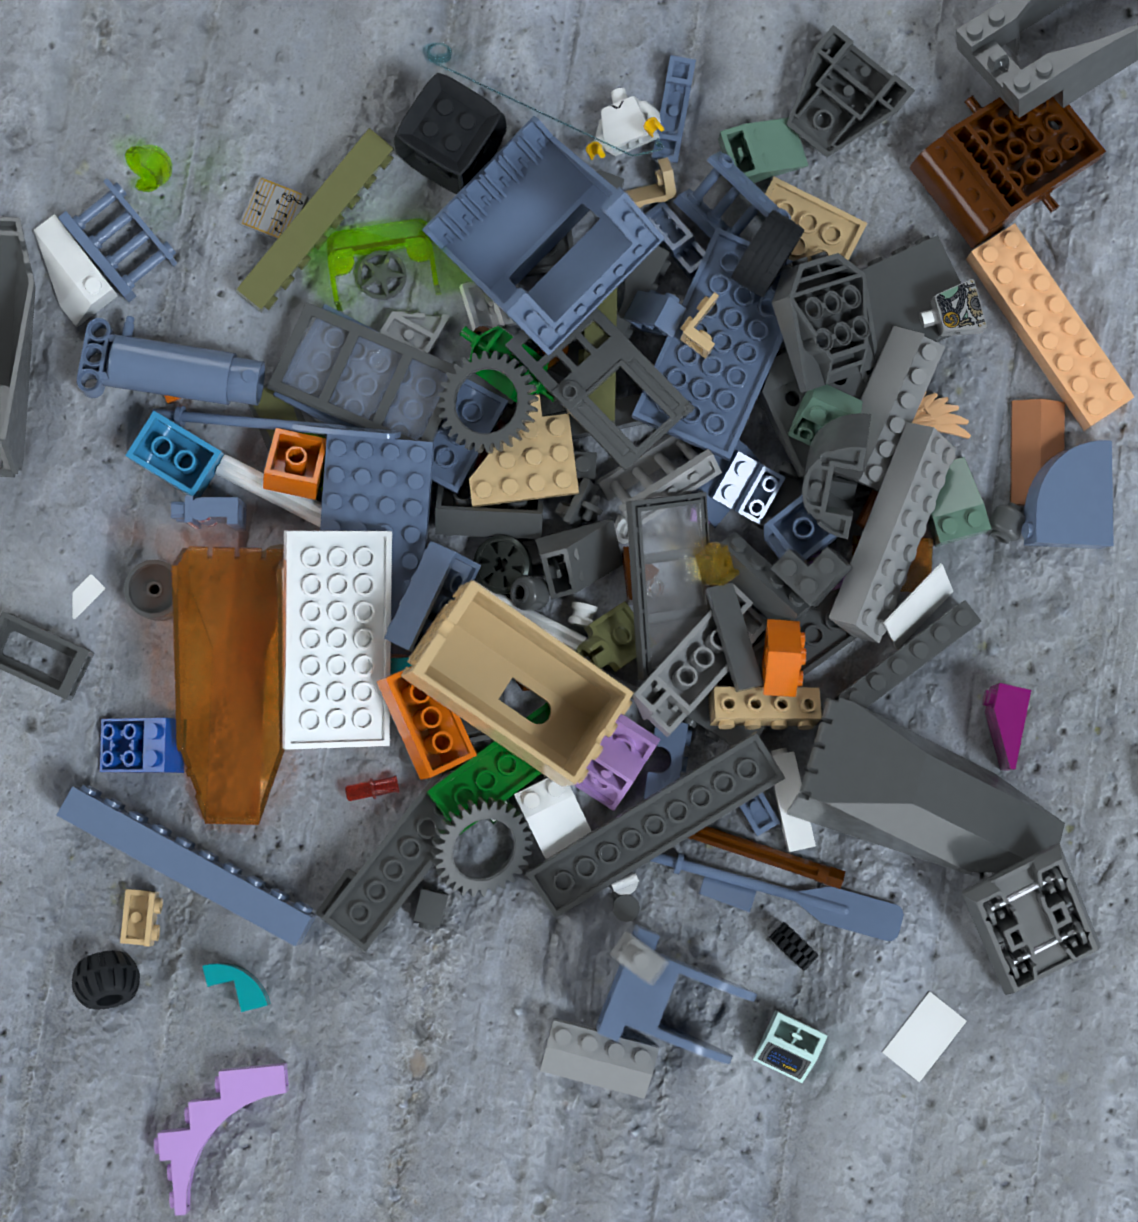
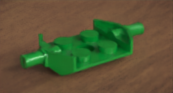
(493, 341)

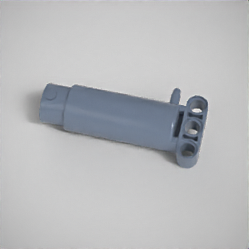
(166, 368)

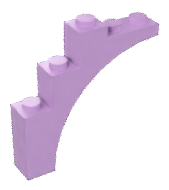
(205, 1115)

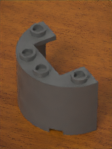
(840, 445)

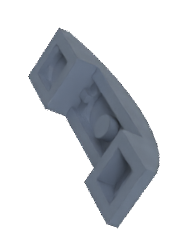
(674, 107)

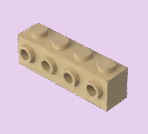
(755, 710)

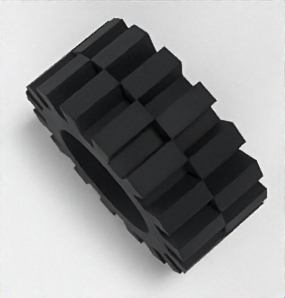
(794, 946)

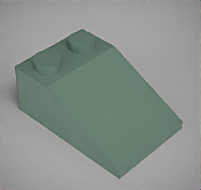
(958, 507)

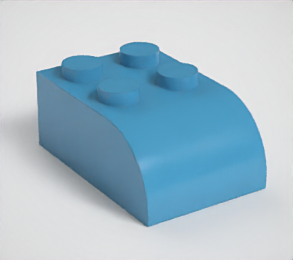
(175, 455)

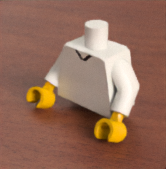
(625, 125)

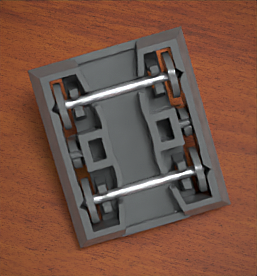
(1028, 918)

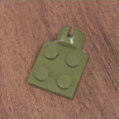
(611, 639)

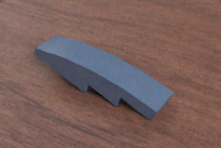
(677, 240)

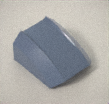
(796, 531)

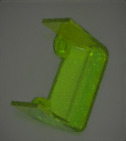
(360, 241)

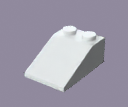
(552, 815)

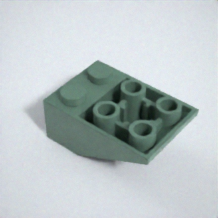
(763, 148)

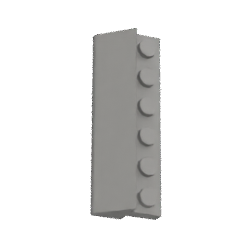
(893, 399)
(690, 671)

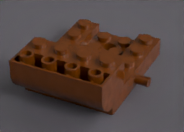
(1003, 163)

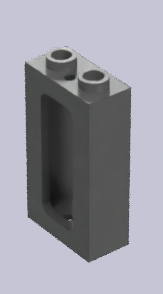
(75, 674)

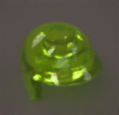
(151, 165)

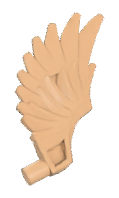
(937, 415)

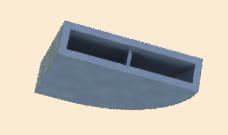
(1072, 499)

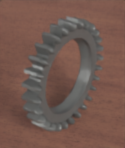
(521, 415)
(494, 810)

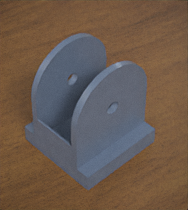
(641, 1005)

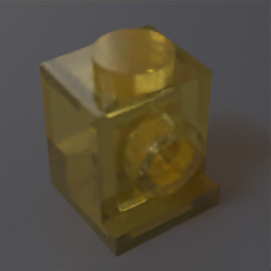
(716, 564)

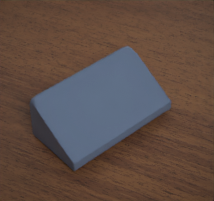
(728, 893)

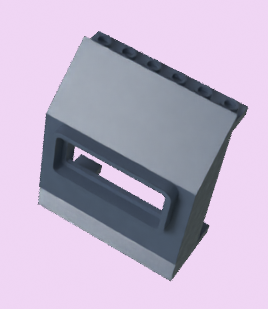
(520, 211)

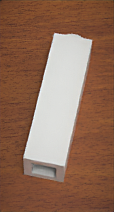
(796, 832)

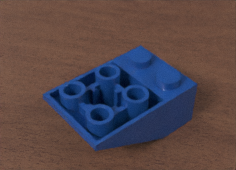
(140, 746)

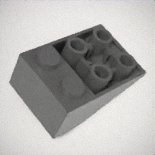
(578, 557)

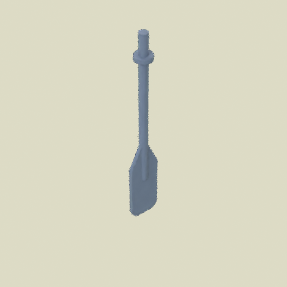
(181, 416)
(826, 904)

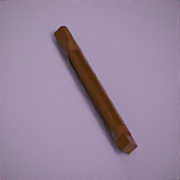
(818, 872)

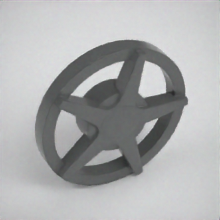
(381, 275)

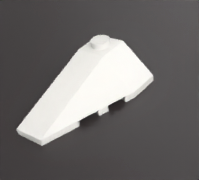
(74, 277)

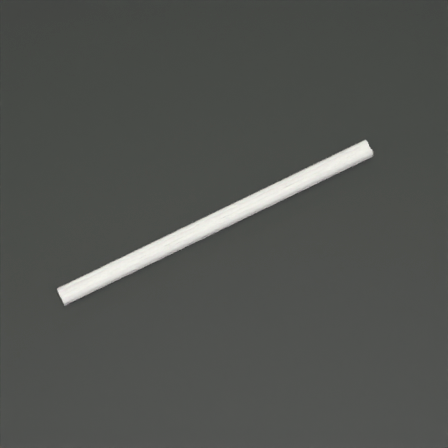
(311, 511)

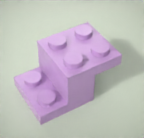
(618, 763)

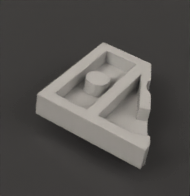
(415, 329)

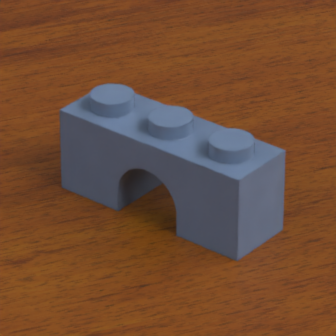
(674, 745)

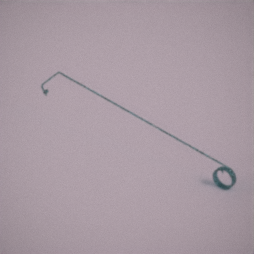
(436, 60)

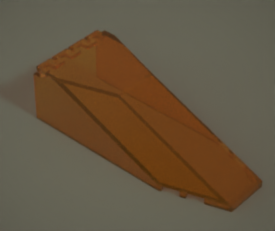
(229, 676)

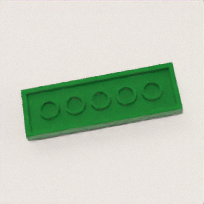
(489, 774)

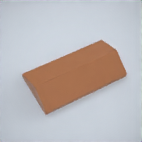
(1035, 439)

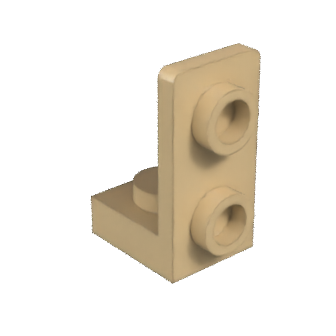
(659, 192)
(699, 340)

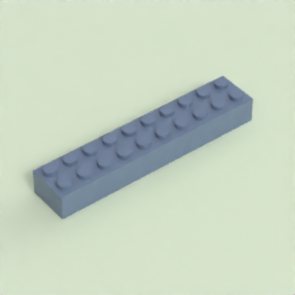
(187, 865)

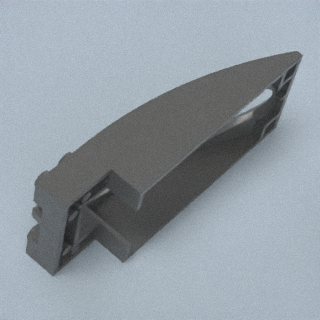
(1058, 74)

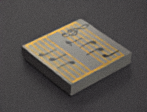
(272, 208)

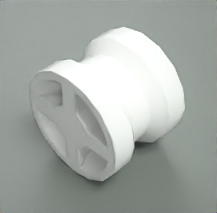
(582, 614)

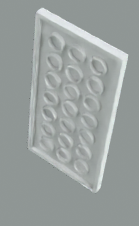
(336, 638)

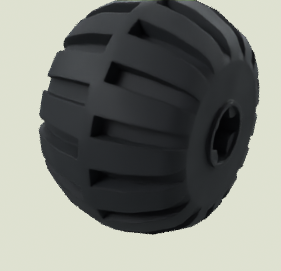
(105, 980)

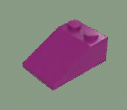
(1006, 719)

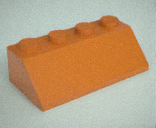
(428, 729)

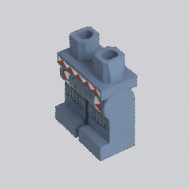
(210, 512)

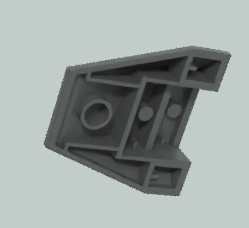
(843, 95)

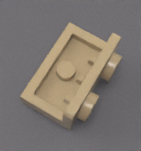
(141, 917)

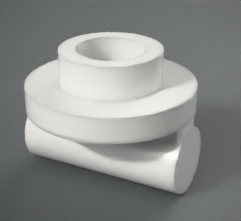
(621, 529)
(626, 884)

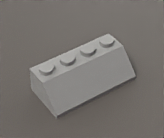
(594, 1059)

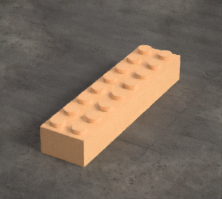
(1049, 327)

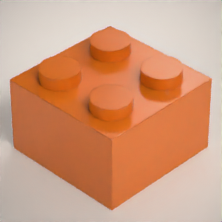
(295, 464)
(783, 658)

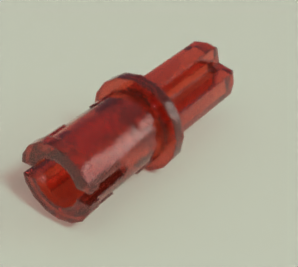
(372, 788)

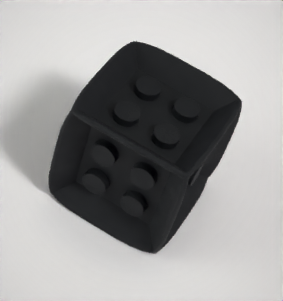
(449, 133)

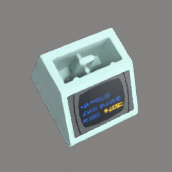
(790, 1046)

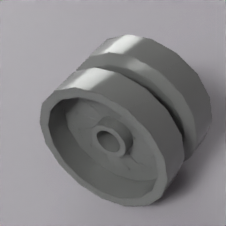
(140, 586)

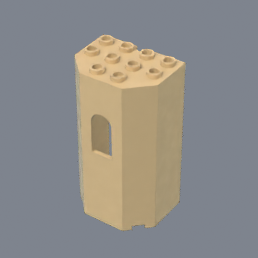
(485, 643)

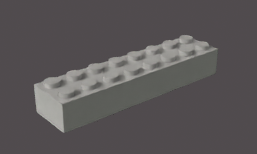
(893, 532)

